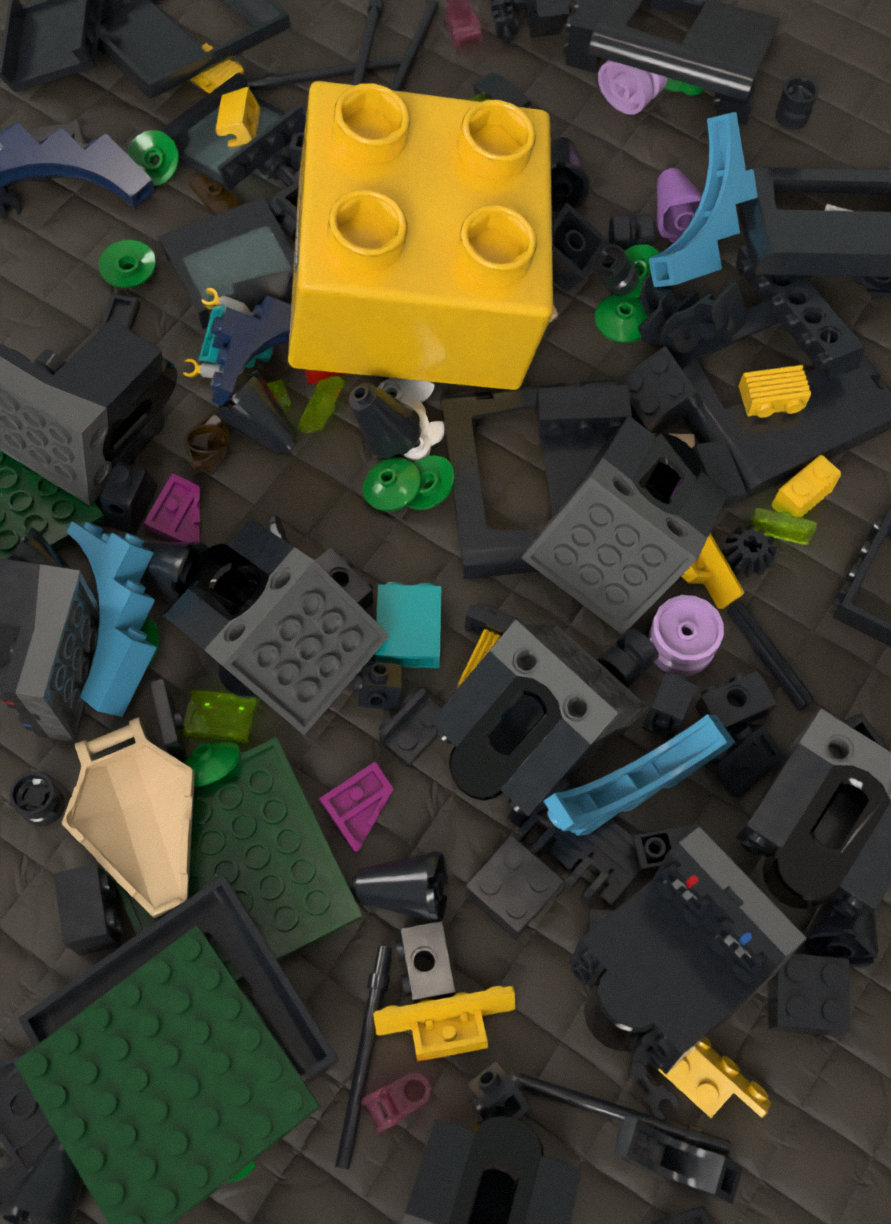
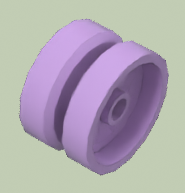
(629, 87)
(686, 634)

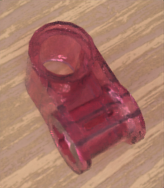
(462, 22)
(395, 1102)

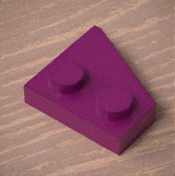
(176, 511)
(357, 804)

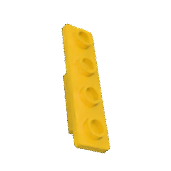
(715, 574)
(446, 1024)
(712, 1079)

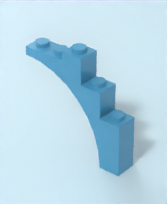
(716, 217)
(123, 606)
(595, 803)

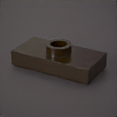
(213, 195)

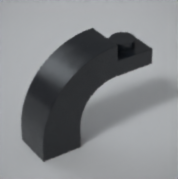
(677, 1161)

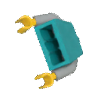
(208, 353)

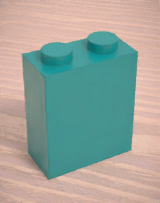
(414, 624)

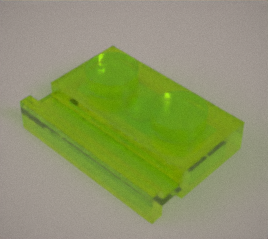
(219, 716)

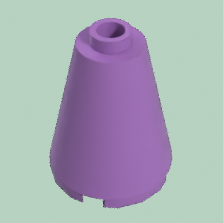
(675, 203)

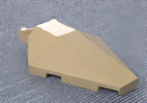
(135, 816)

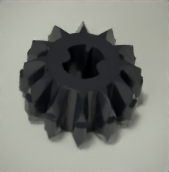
(749, 550)

